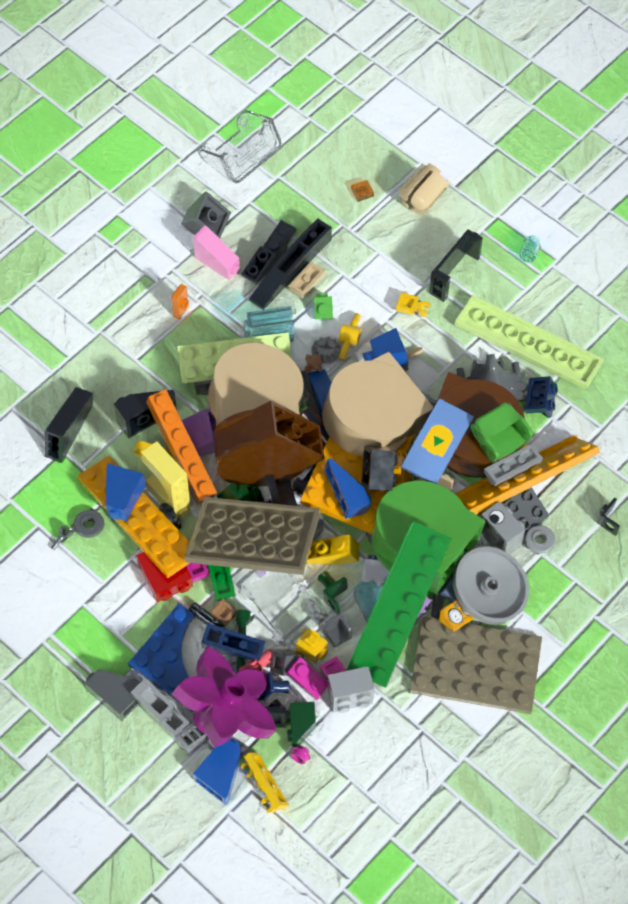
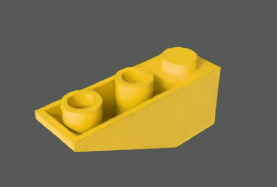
(334, 551)

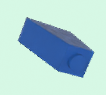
(122, 491)
(219, 770)

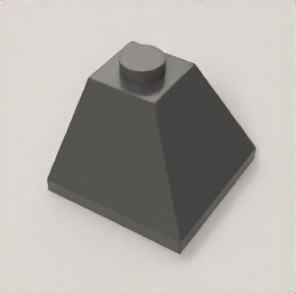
(206, 212)

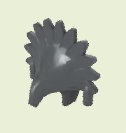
(496, 372)

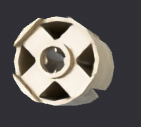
(423, 188)

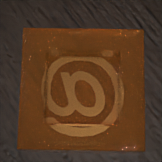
(362, 190)

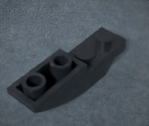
(270, 253)

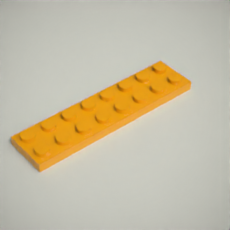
(145, 525)

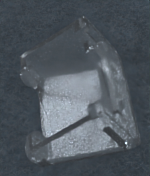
(246, 149)
(283, 602)

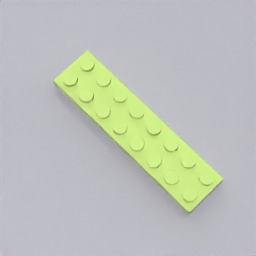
(529, 342)

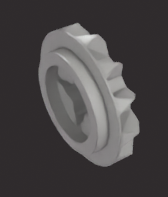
(332, 353)

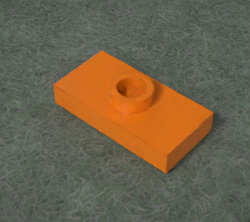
(180, 301)

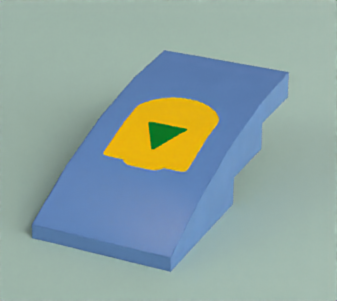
(437, 442)

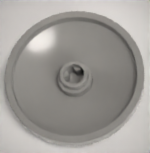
(490, 585)

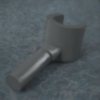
(61, 537)

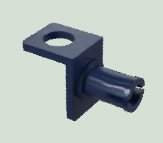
(274, 686)

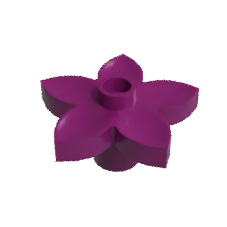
(225, 699)

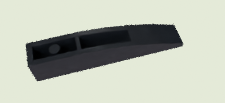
(292, 262)

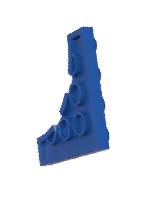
(161, 655)

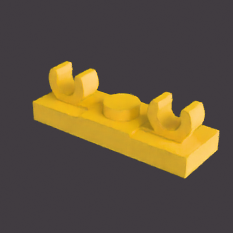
(265, 782)

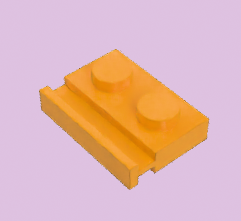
(402, 475)

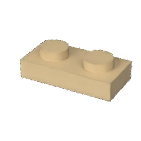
(306, 280)

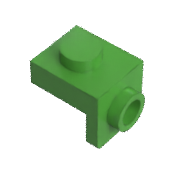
(323, 306)

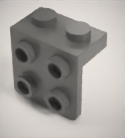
(527, 508)

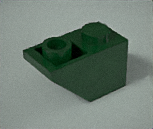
(242, 492)
(302, 722)

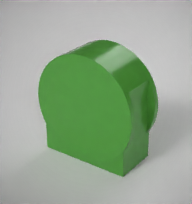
(433, 508)

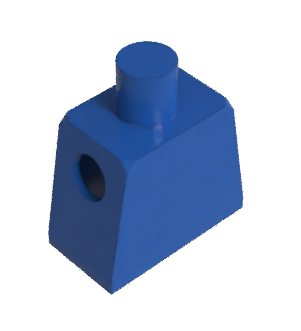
(386, 343)

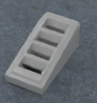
(186, 733)

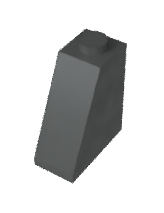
(113, 692)

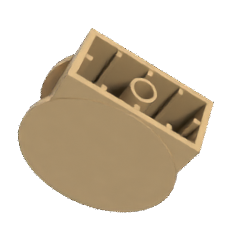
(251, 377)
(374, 406)

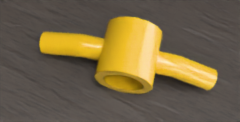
(349, 336)

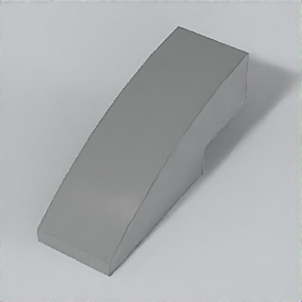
(159, 708)

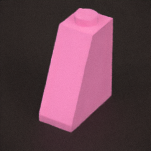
(215, 253)

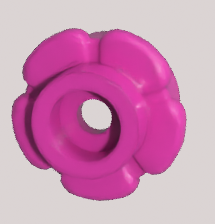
(300, 754)

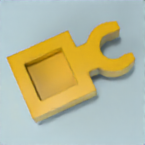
(409, 304)

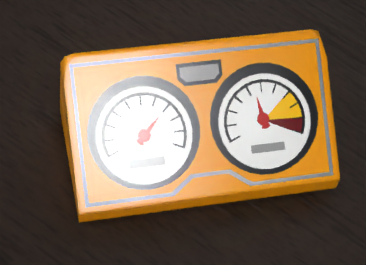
(454, 616)

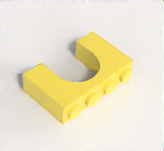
(168, 480)

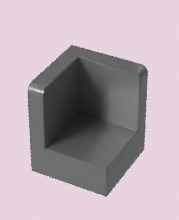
(338, 630)
(283, 660)

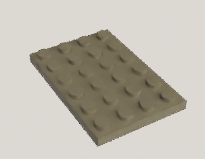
(253, 535)
(477, 665)

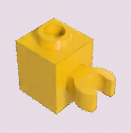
(312, 646)

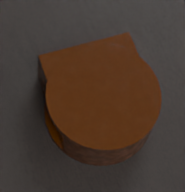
(476, 399)
(266, 444)

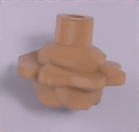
(313, 363)

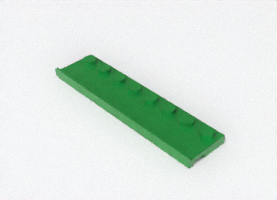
(400, 602)

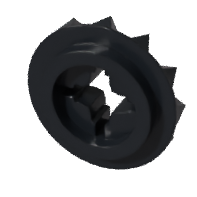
(170, 515)

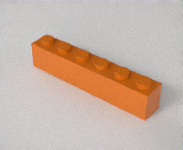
(181, 445)

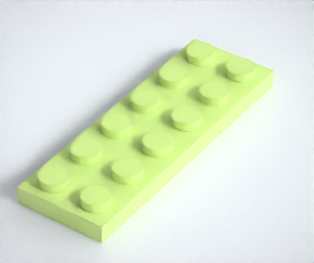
(199, 360)

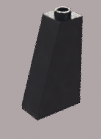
(67, 424)

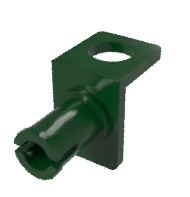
(333, 589)

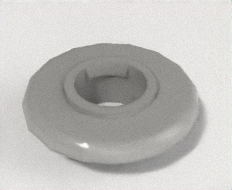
(540, 531)

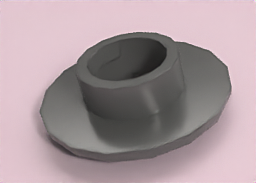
(88, 515)

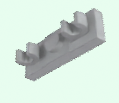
(512, 465)

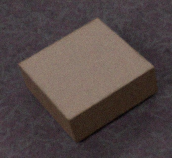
(224, 612)

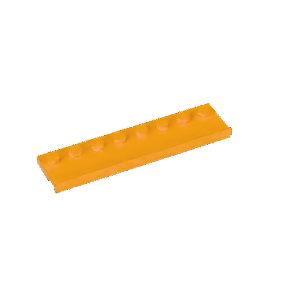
(555, 460)

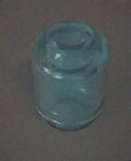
(530, 249)

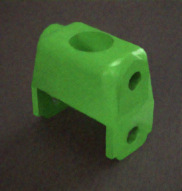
(501, 431)

